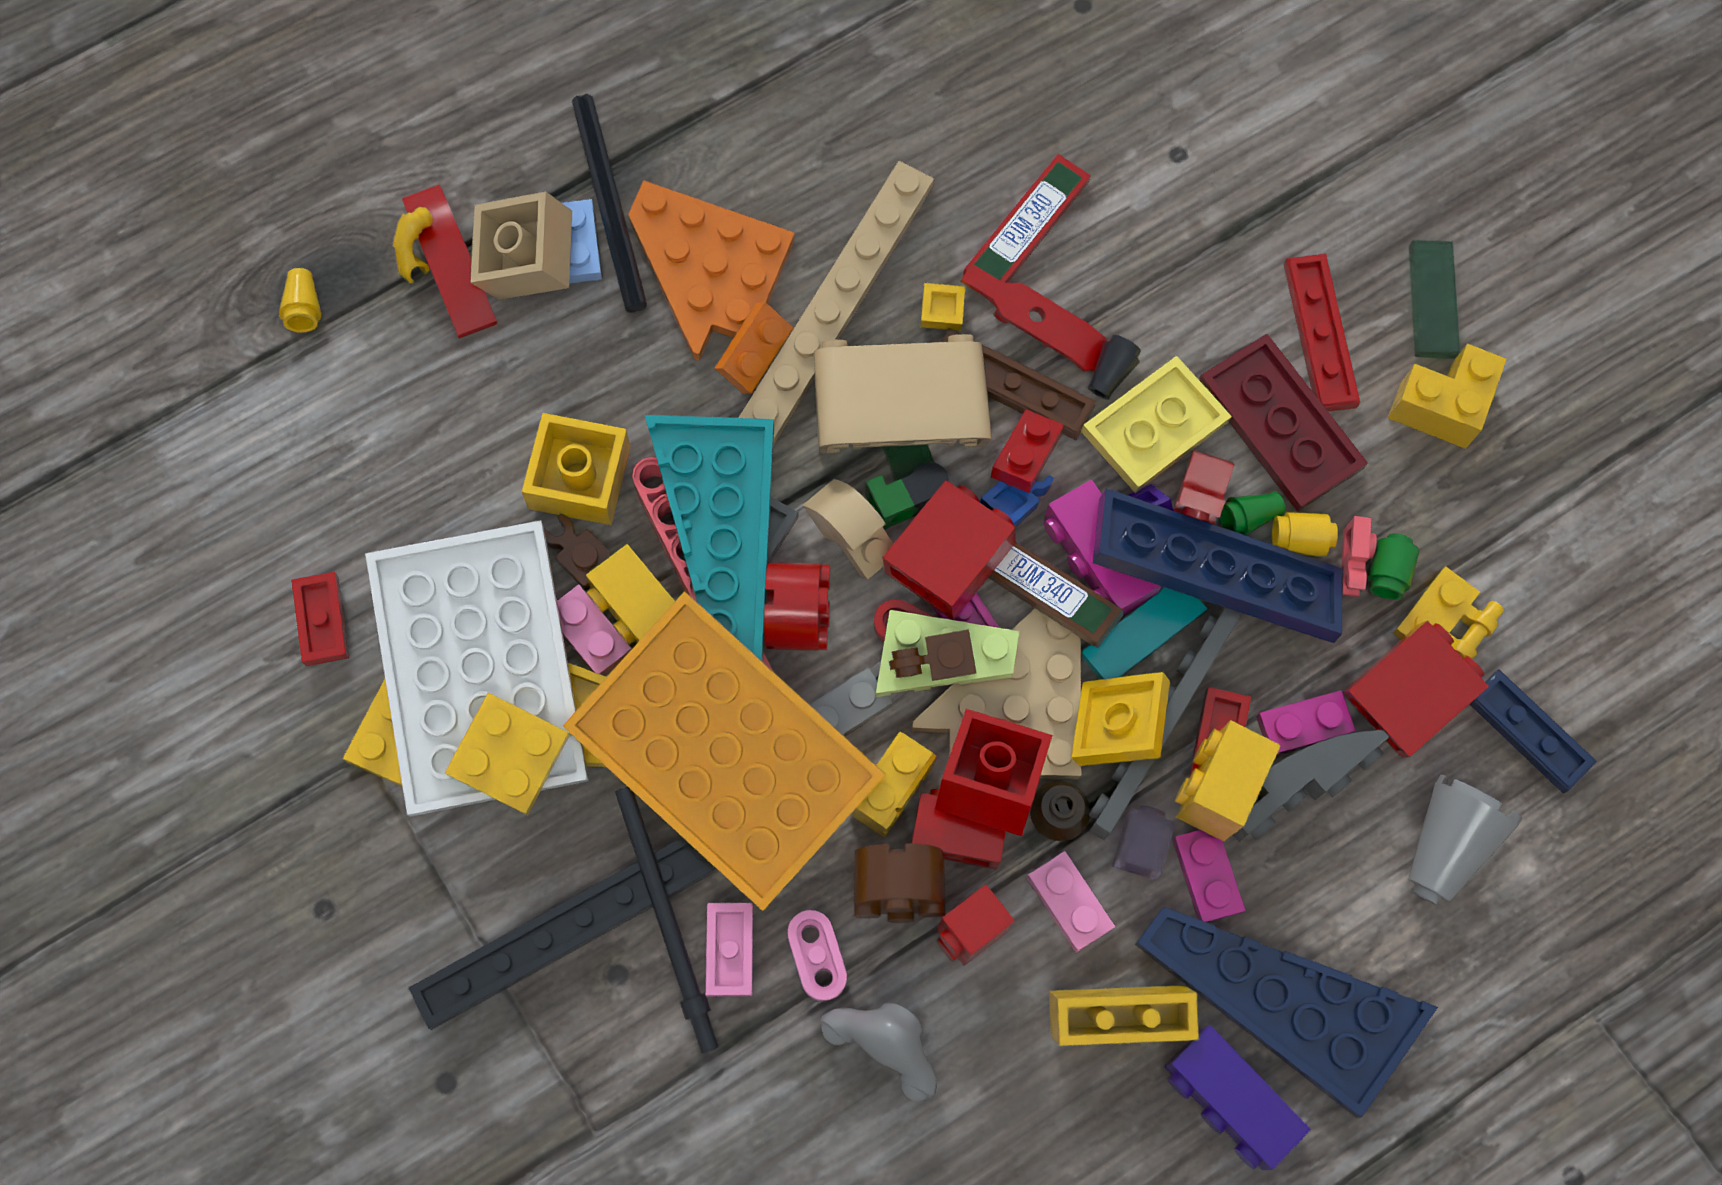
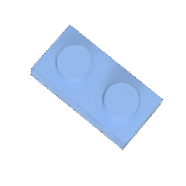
(584, 244)

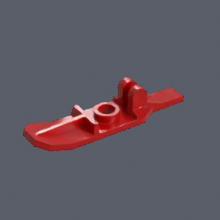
(1058, 327)

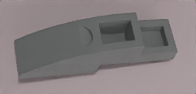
(1315, 769)

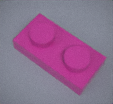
(1306, 722)
(1208, 876)

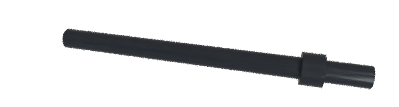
(694, 1003)

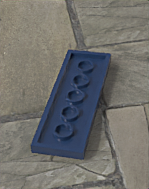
(1218, 565)

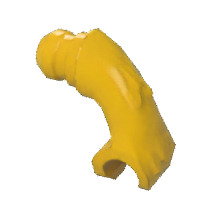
(407, 231)

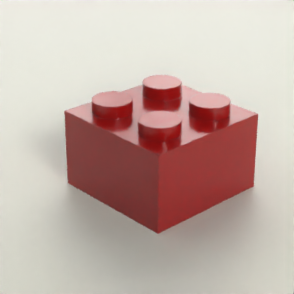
(993, 772)

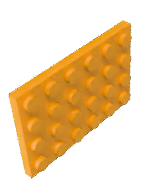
(724, 750)

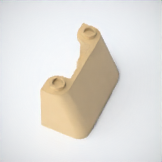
(901, 394)

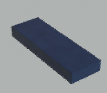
(1532, 732)

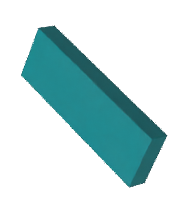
(1143, 633)

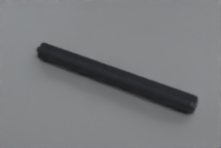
(609, 203)

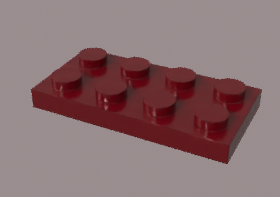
(1283, 422)

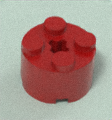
(797, 606)

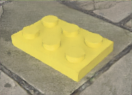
(1155, 424)

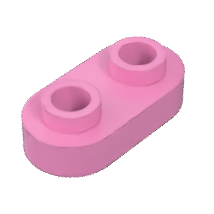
(817, 956)

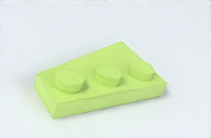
(992, 650)

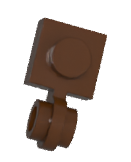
(947, 654)

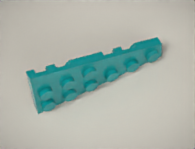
(720, 502)

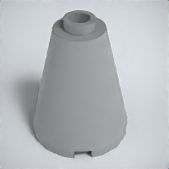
(1457, 838)

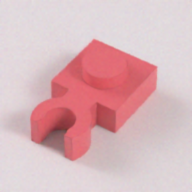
(1357, 548)

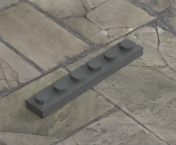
(1194, 668)

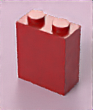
(950, 549)
(1416, 688)

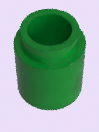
(1393, 566)

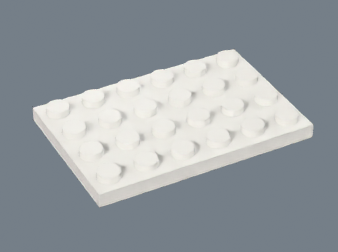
(462, 624)

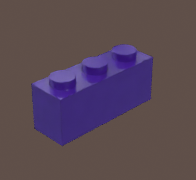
(1235, 1100)

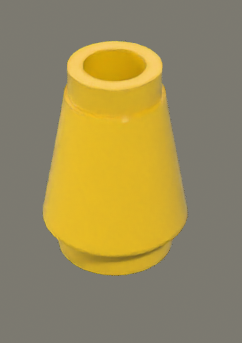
(299, 302)

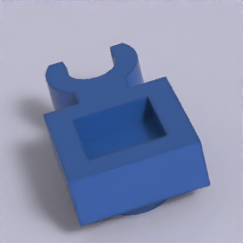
(1015, 502)

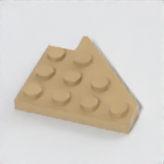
(1039, 695)

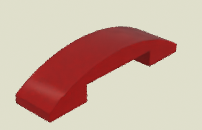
(451, 264)

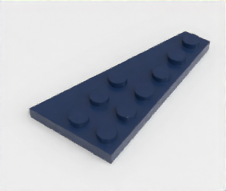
(1311, 1016)

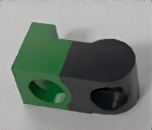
(906, 496)

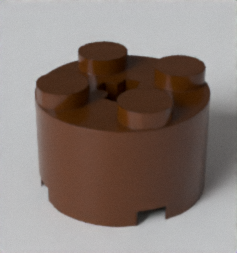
(899, 882)

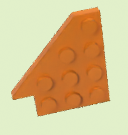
(707, 260)

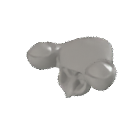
(888, 1037)

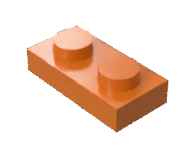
(753, 348)

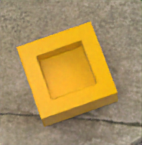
(942, 306)

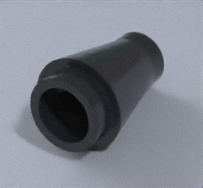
(1114, 364)

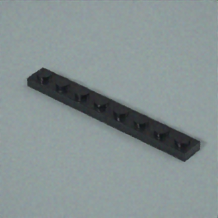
(553, 935)

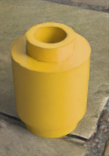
(1304, 533)

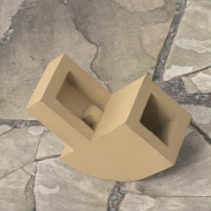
(852, 523)

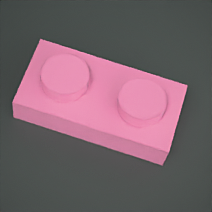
(590, 632)
(1070, 901)
(729, 950)

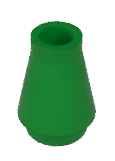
(1250, 512)

